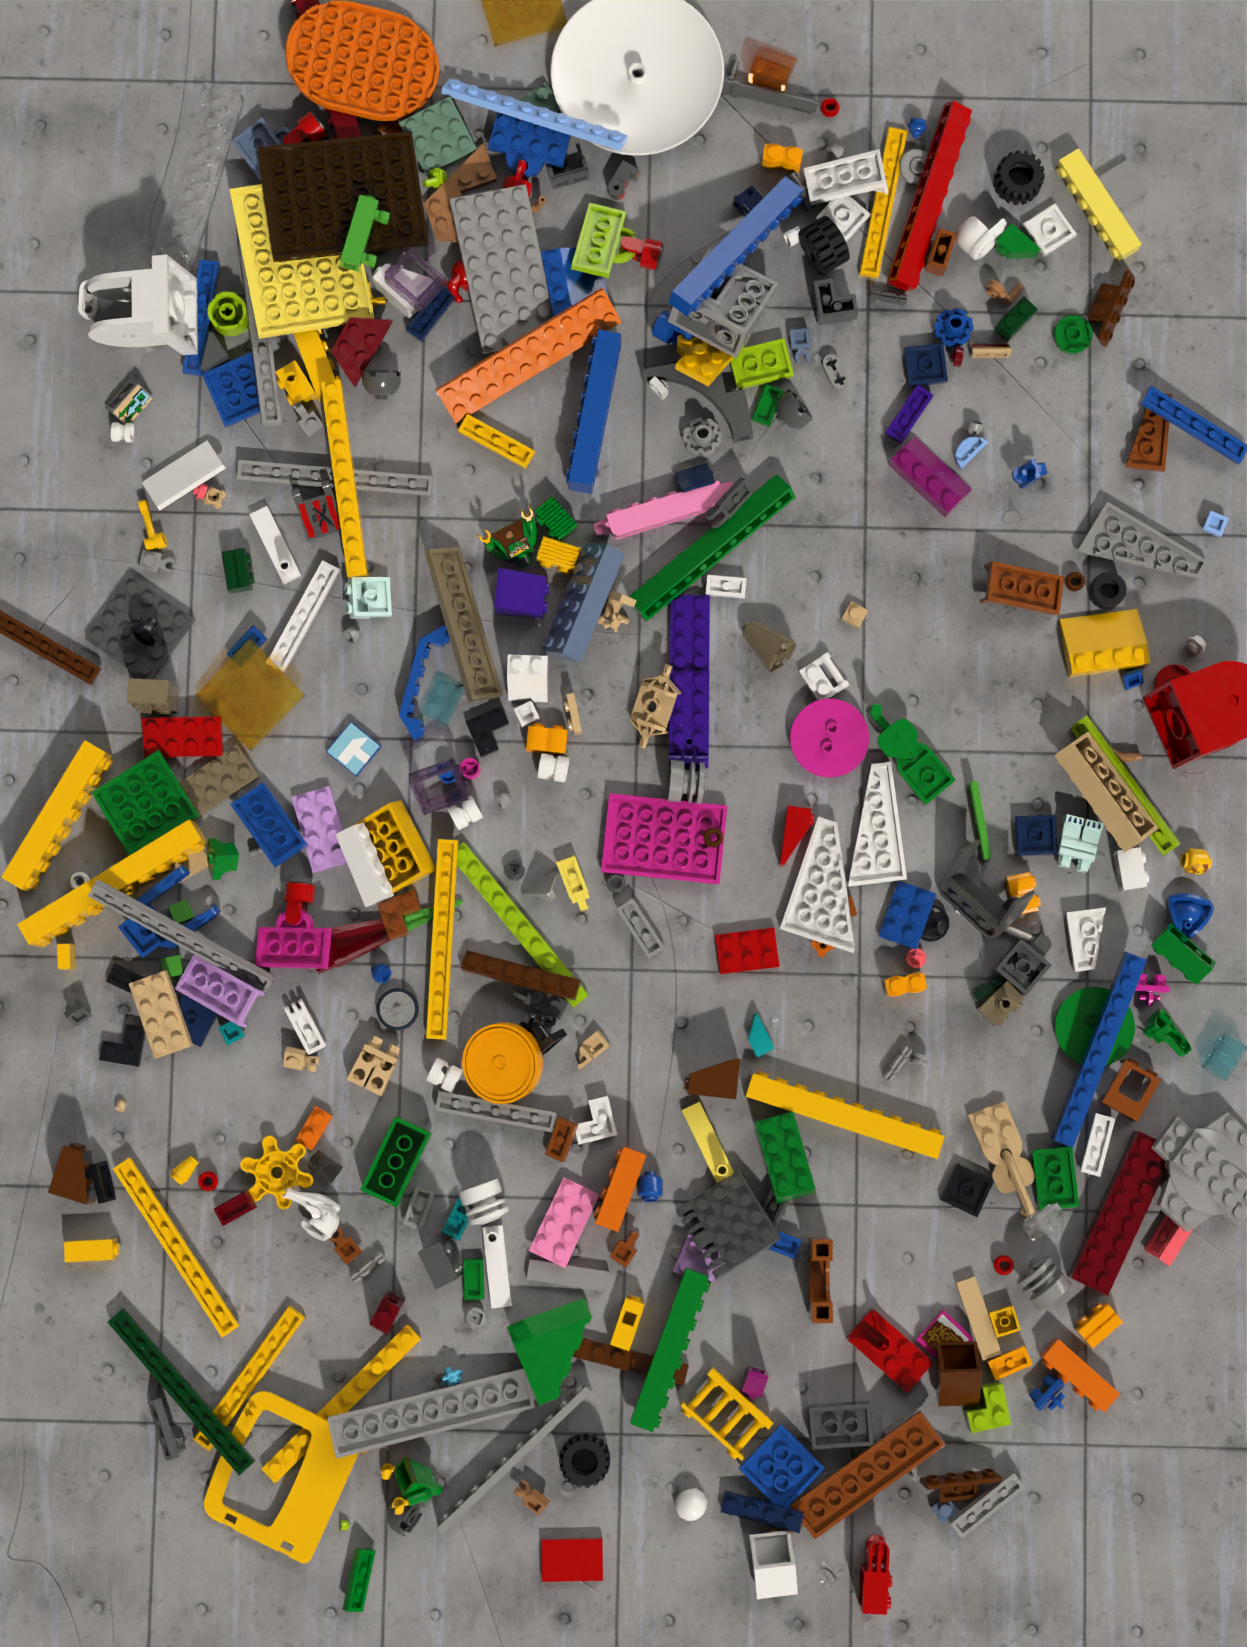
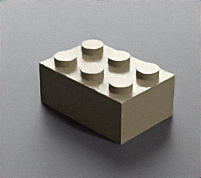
(153, 696)

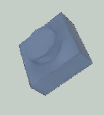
(944, 1510)

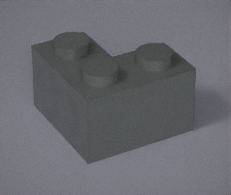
(832, 308)

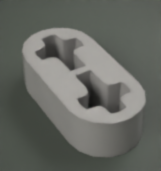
(839, 370)

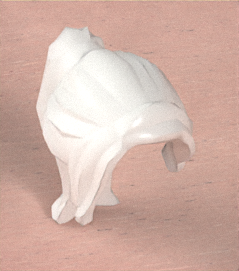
(323, 1210)

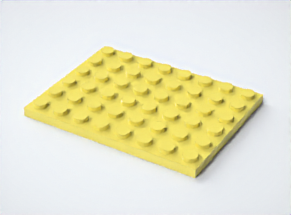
(293, 293)

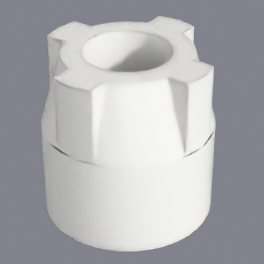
(792, 237)

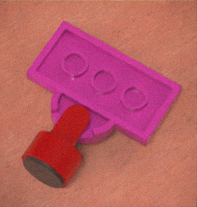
(294, 939)

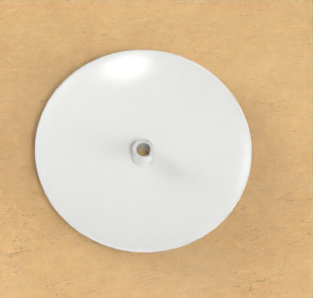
(653, 37)

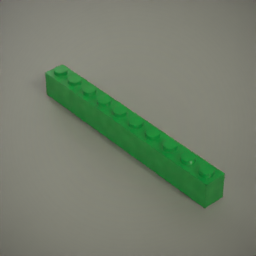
(711, 548)

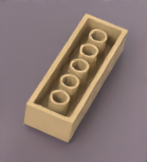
(1106, 792)

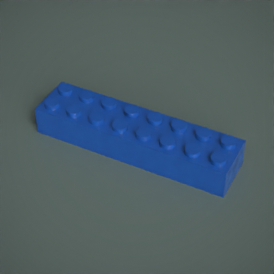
(595, 407)

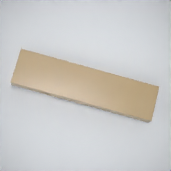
(978, 1318)

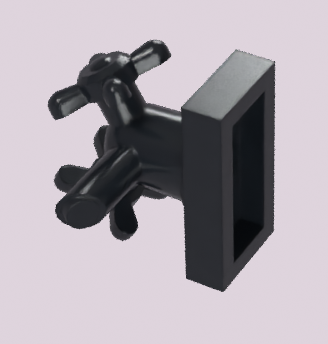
(540, 1030)

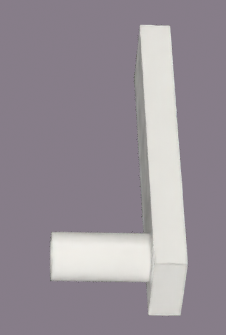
(275, 545)
(497, 1266)

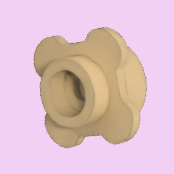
(217, 503)

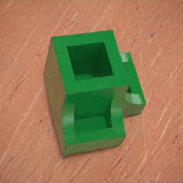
(221, 858)

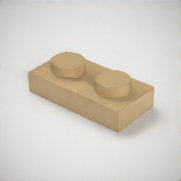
(574, 722)

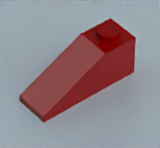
(796, 825)

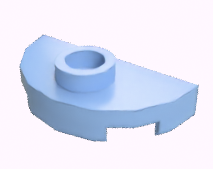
(968, 450)

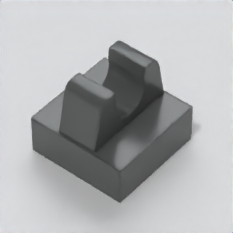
(77, 1013)

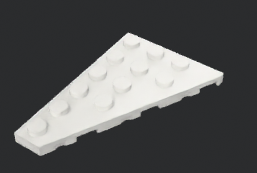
(820, 896)

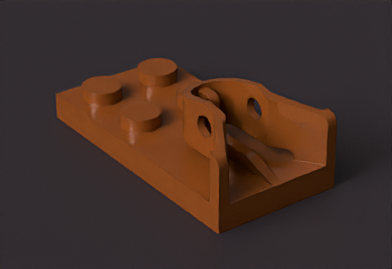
(1023, 588)

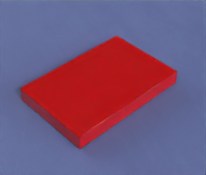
(572, 1559)

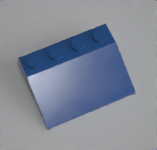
(564, 284)

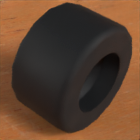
(1112, 579)

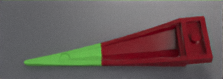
(360, 938)

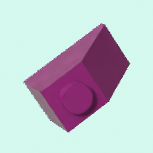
(754, 1382)

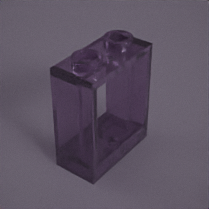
(429, 294)
(445, 800)

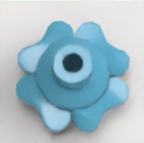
(451, 1377)

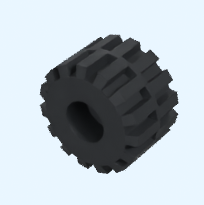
(824, 245)

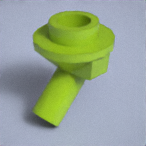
(435, 178)

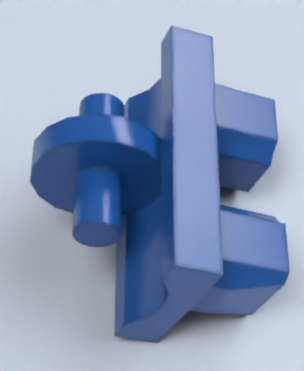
(1029, 473)
(1042, 1400)

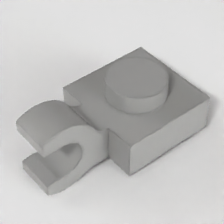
(308, 419)

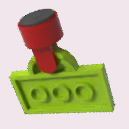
(608, 242)

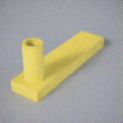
(708, 1142)

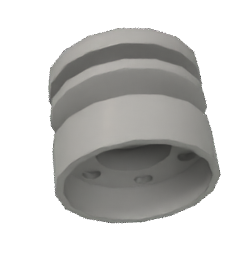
(686, 781)
(1041, 1280)

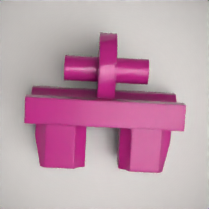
(1159, 986)

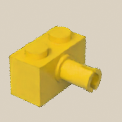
(295, 384)

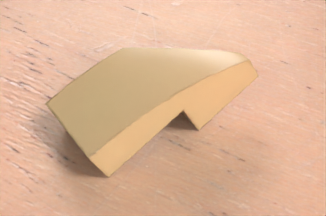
(592, 1048)

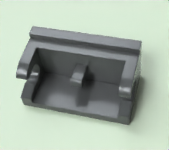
(569, 174)

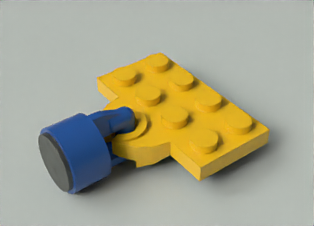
(698, 358)

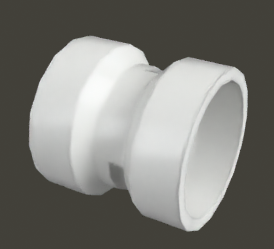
(122, 432)

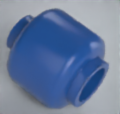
(649, 1186)

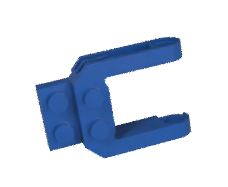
(146, 940)

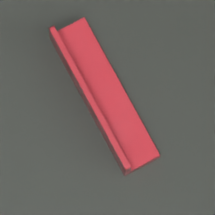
(1167, 1241)

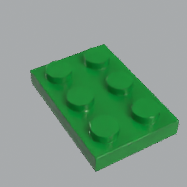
(1055, 1177)

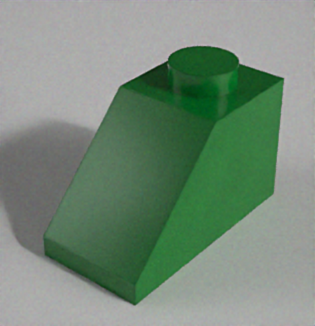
(1015, 244)

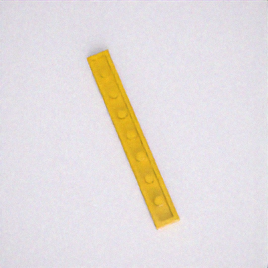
(883, 204)
(255, 1370)

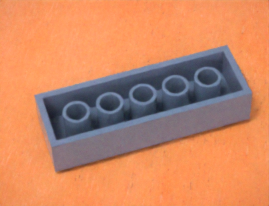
(583, 602)

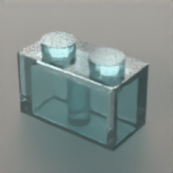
(1224, 1056)

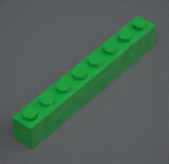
(669, 1349)

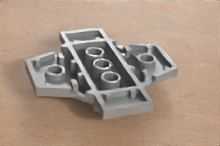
(1204, 1171)

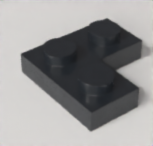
(482, 728)
(127, 1052)

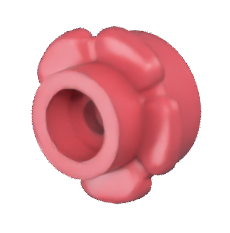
(200, 491)

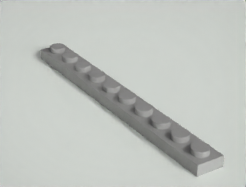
(263, 365)
(314, 475)
(181, 935)
(506, 1463)

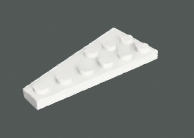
(878, 845)

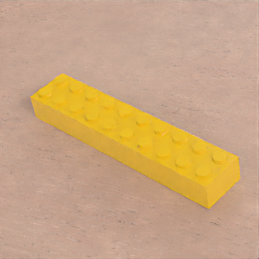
(123, 876)

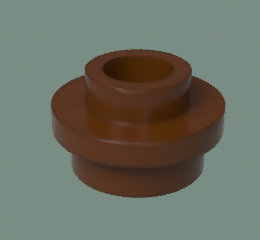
(1080, 579)
(708, 842)

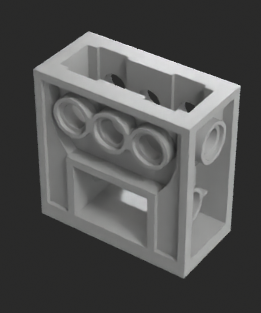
(733, 311)

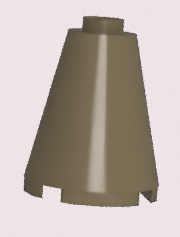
(768, 644)

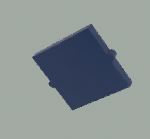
(694, 477)

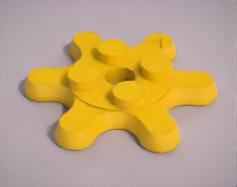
(263, 1168)

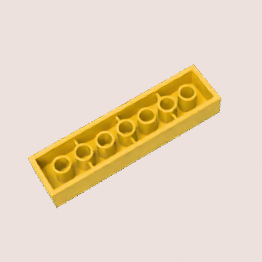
(57, 817)

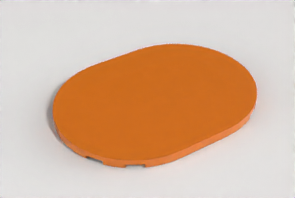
(362, 60)

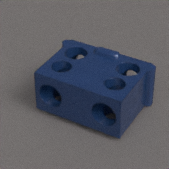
(747, 200)

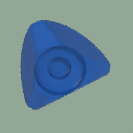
(1189, 912)

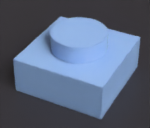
(1215, 524)

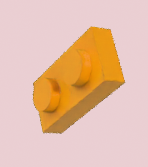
(1009, 1362)

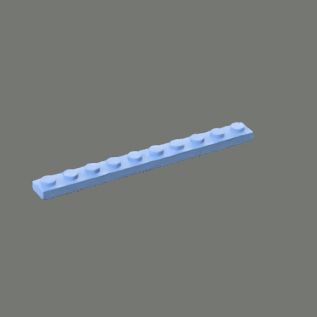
(533, 114)

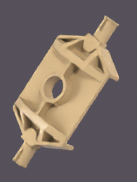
(664, 694)

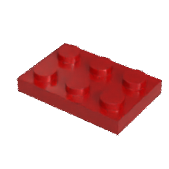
(747, 950)

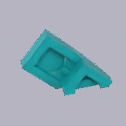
(759, 1037)
(456, 1222)

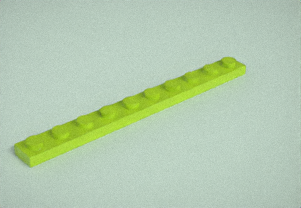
(513, 917)

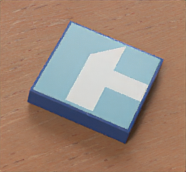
(353, 749)

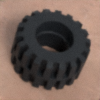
(1026, 164)
(579, 1477)

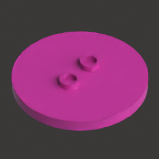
(829, 738)

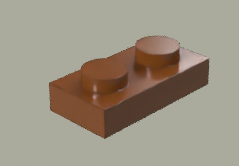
(561, 1139)

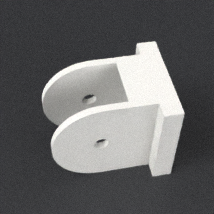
(161, 307)

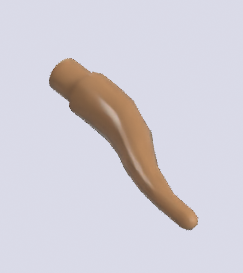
(1128, 756)

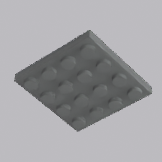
(134, 604)

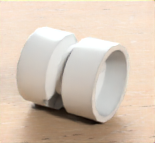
(553, 767)
(464, 813)
(444, 1075)

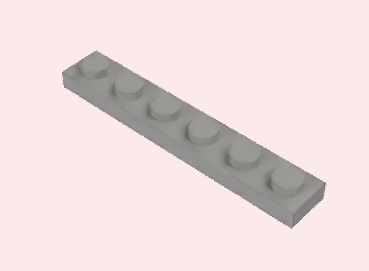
(494, 1112)

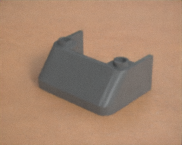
(976, 899)

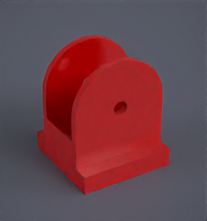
(1200, 711)

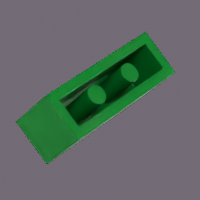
(1183, 954)

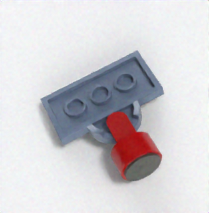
(261, 135)

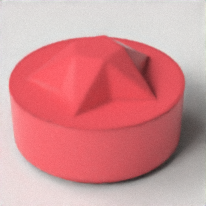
(915, 958)

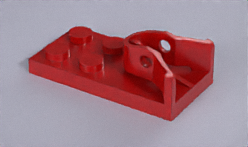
(889, 1350)

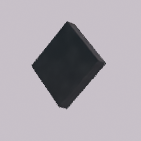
(967, 1190)

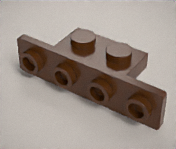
(1109, 305)
(961, 1485)

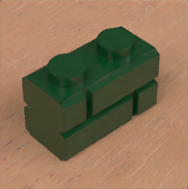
(1015, 319)
(237, 570)

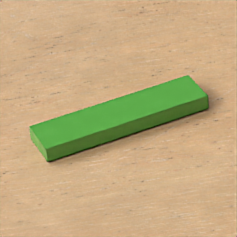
(979, 820)

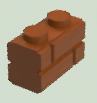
(940, 252)

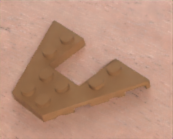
(470, 175)

